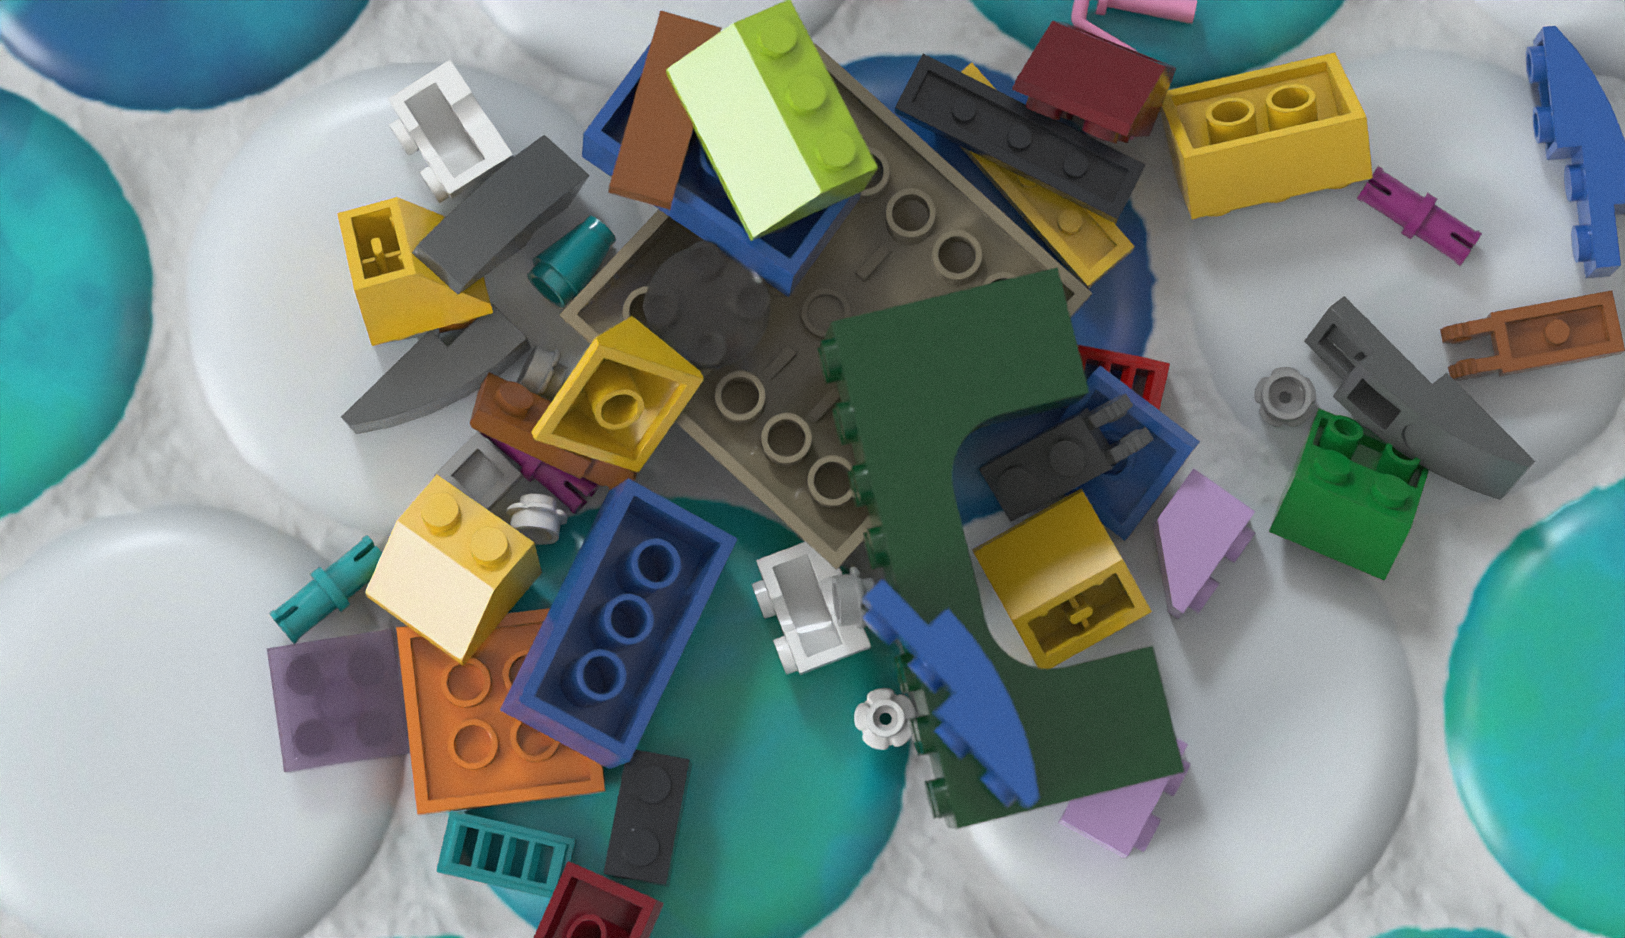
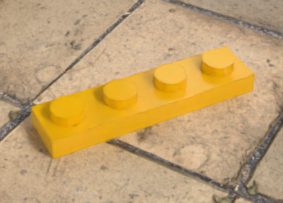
(1077, 236)

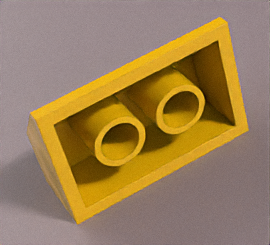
(1266, 136)

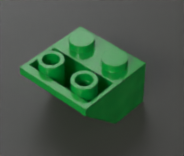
(1350, 495)

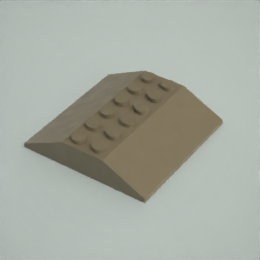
(771, 413)

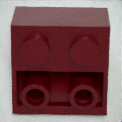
(1095, 80)

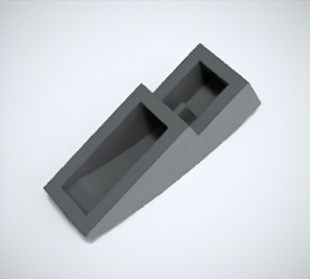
(501, 214)
(438, 375)

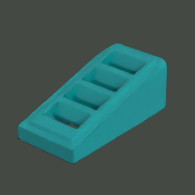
(454, 842)

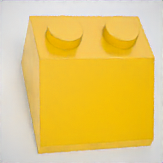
(452, 570)

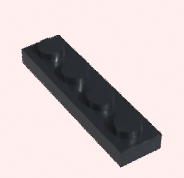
(1019, 138)

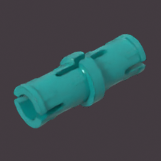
(328, 590)

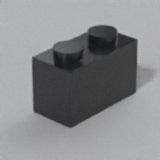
(648, 818)

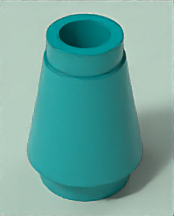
(571, 261)

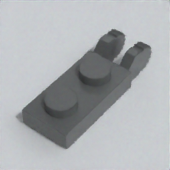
(1060, 458)

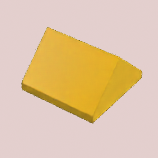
(620, 397)

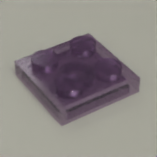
(338, 701)

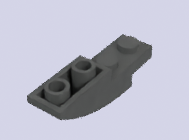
(1411, 413)

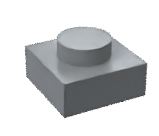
(480, 472)

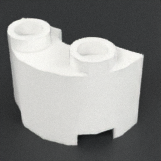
(449, 131)
(800, 594)

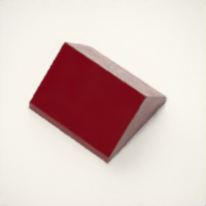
(596, 908)

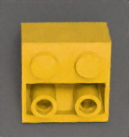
(391, 284)
(1061, 580)

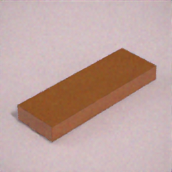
(658, 123)

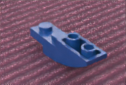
(1580, 125)
(979, 710)

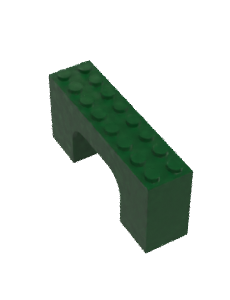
(909, 396)

